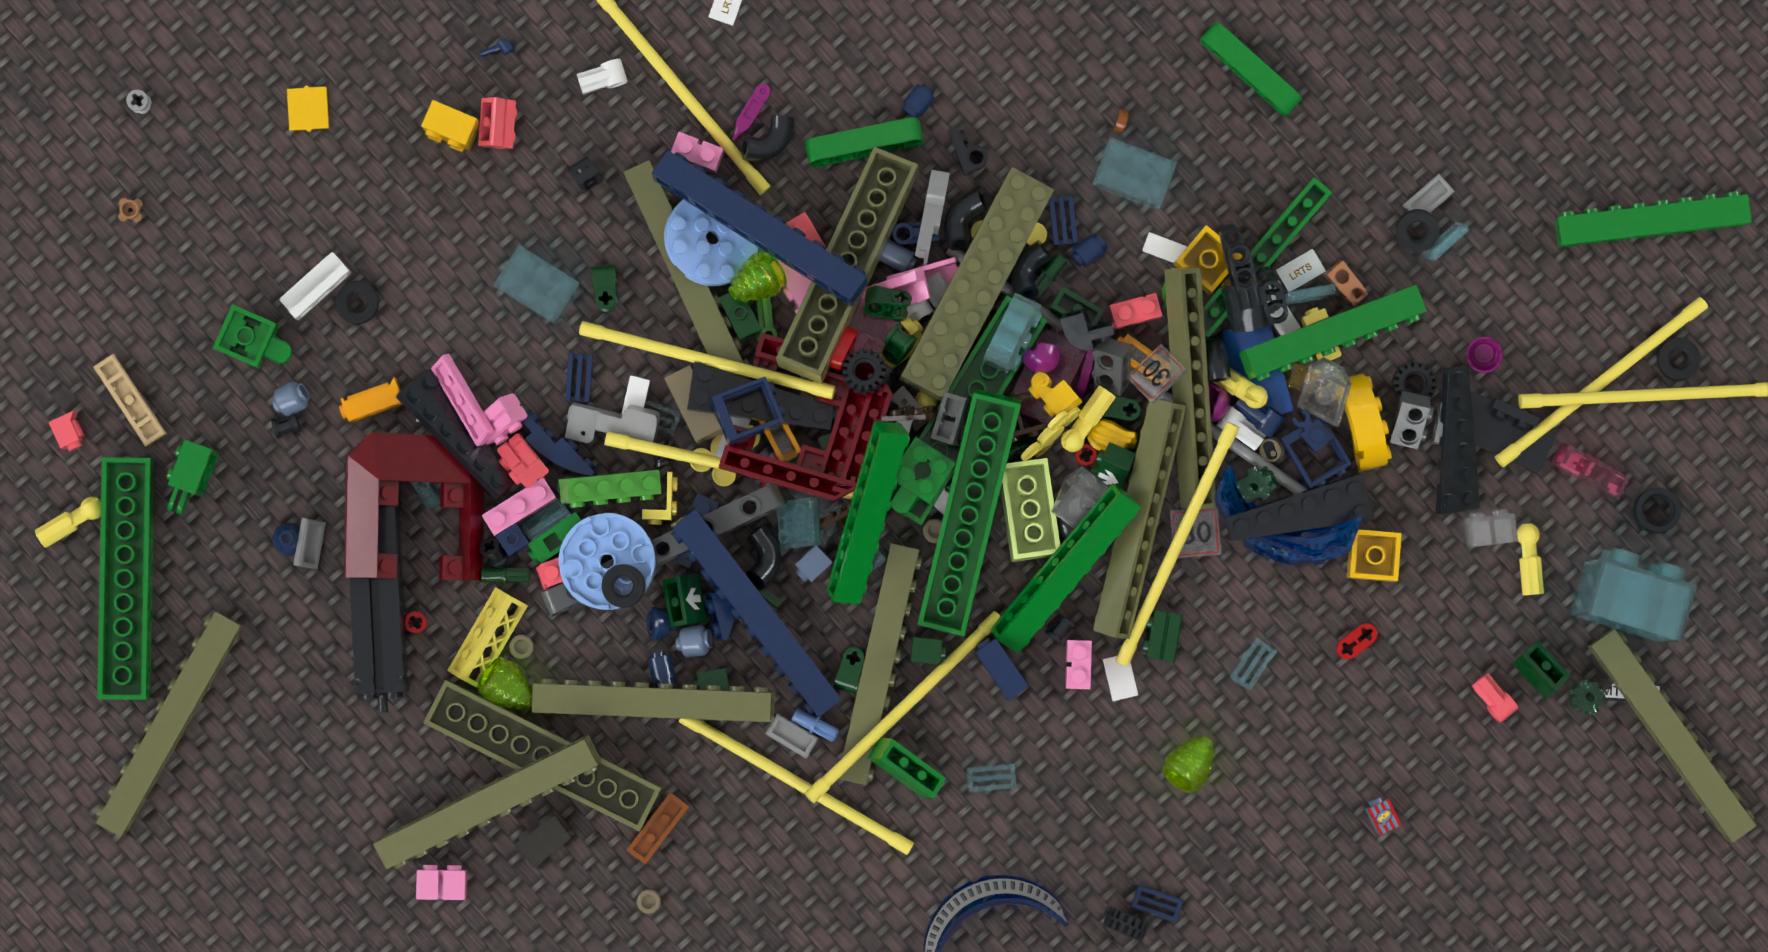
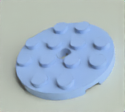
(695, 256)
(595, 538)

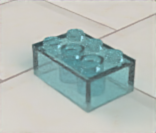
(1134, 173)
(537, 285)
(1012, 334)

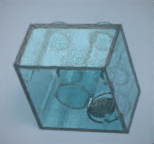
(1634, 599)

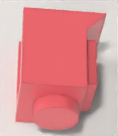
(67, 431)
(549, 574)

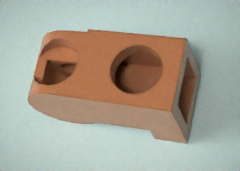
(1346, 283)

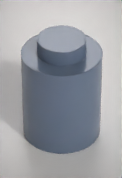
(898, 256)

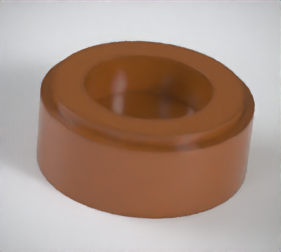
(1121, 121)

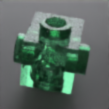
(1257, 484)
(1578, 700)

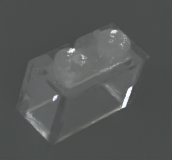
(1490, 530)

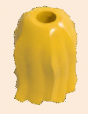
(1109, 431)

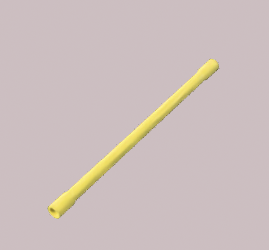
(752, 175)
(1688, 314)
(601, 333)
(1539, 400)
(625, 442)
(1224, 443)
(823, 784)
(892, 838)

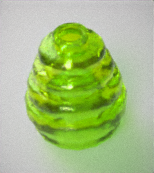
(758, 278)
(505, 685)
(1189, 764)

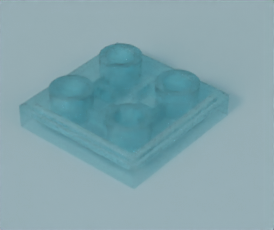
(798, 523)

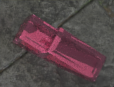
(1589, 470)

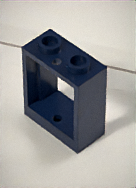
(724, 418)
(1337, 471)
(1001, 668)

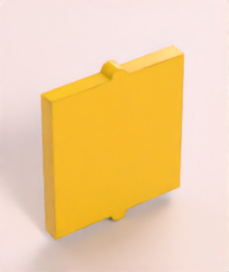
(308, 108)

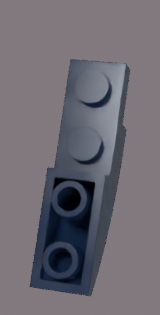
(561, 453)
(720, 614)

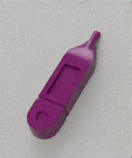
(751, 110)
(1086, 374)

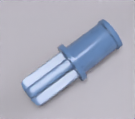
(815, 725)

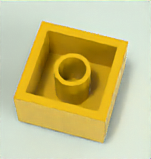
(451, 126)
(1207, 253)
(1375, 556)

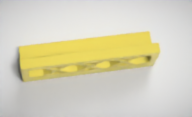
(483, 635)

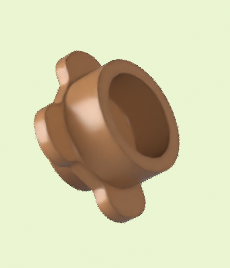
(125, 214)

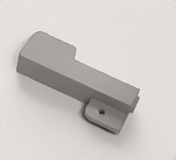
(932, 212)
(634, 422)

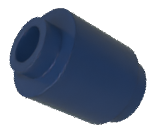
(918, 100)
(1089, 250)
(661, 668)

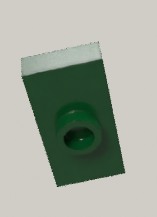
(740, 316)

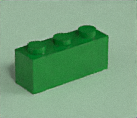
(906, 768)

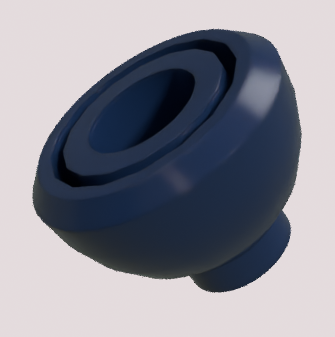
(286, 538)
(658, 623)

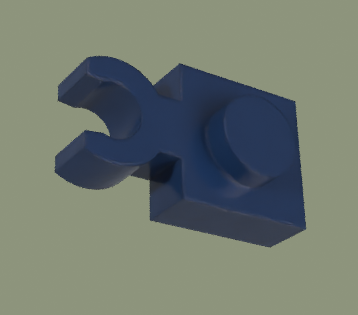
(1314, 433)

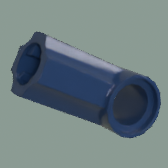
(913, 231)
(1265, 418)

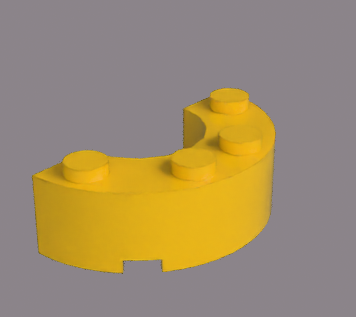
(1366, 425)

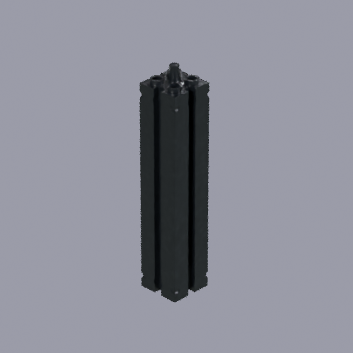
(380, 621)

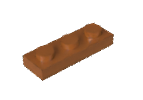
(657, 828)

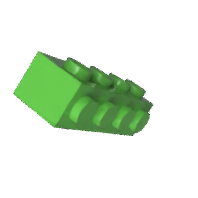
(610, 486)

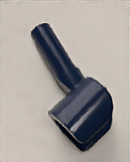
(504, 45)

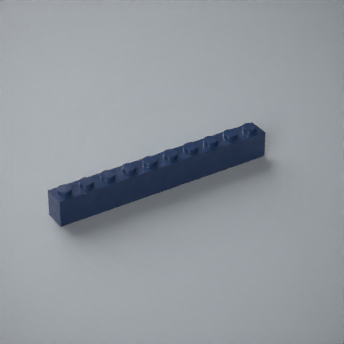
(760, 228)
(755, 612)

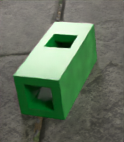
(549, 543)

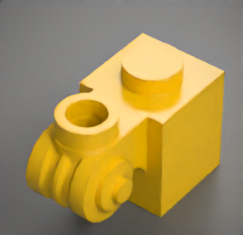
(1058, 398)

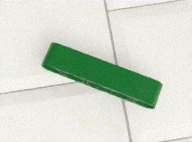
(1250, 69)
(860, 142)

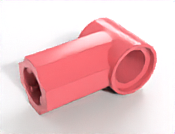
(1498, 702)

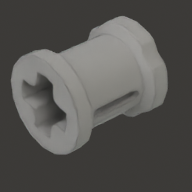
(146, 101)

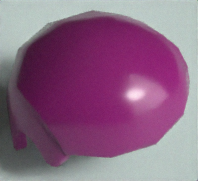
(1484, 354)
(1043, 358)
(1219, 402)

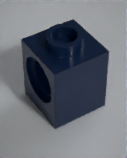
(513, 539)

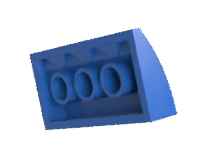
(1276, 384)

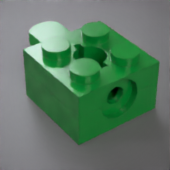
(251, 339)
(190, 473)
(920, 476)

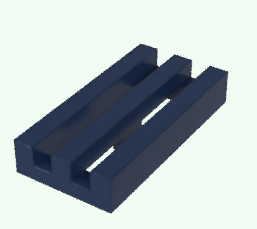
(1061, 200)
(577, 398)
(1137, 896)

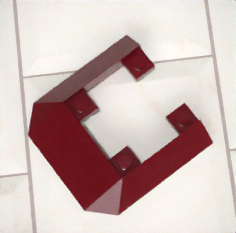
(817, 472)
(374, 479)

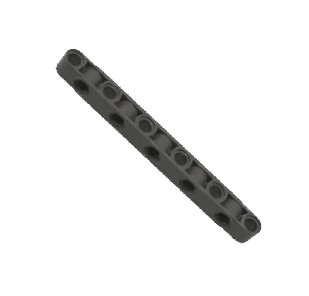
(724, 520)

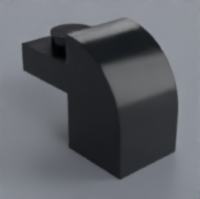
(1081, 333)

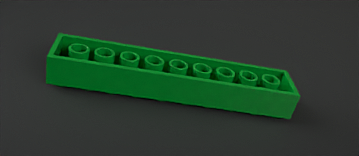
(972, 376)
(969, 512)
(126, 578)

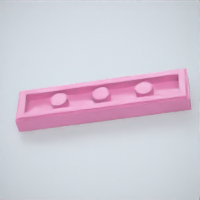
(462, 399)

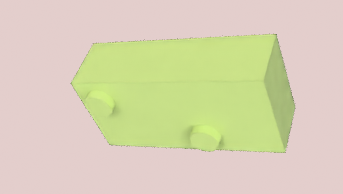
(1027, 510)

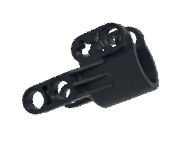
(1244, 290)

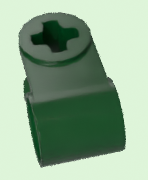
(604, 283)
(885, 303)
(897, 345)
(1116, 409)
(849, 674)

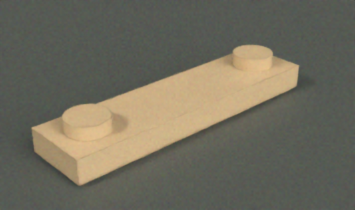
(130, 400)

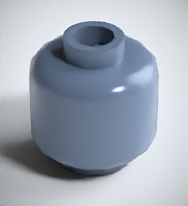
(290, 398)
(694, 641)

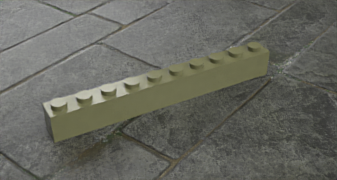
(697, 298)
(1189, 347)
(1134, 545)
(881, 654)
(652, 701)
(169, 724)
(1671, 735)
(487, 802)

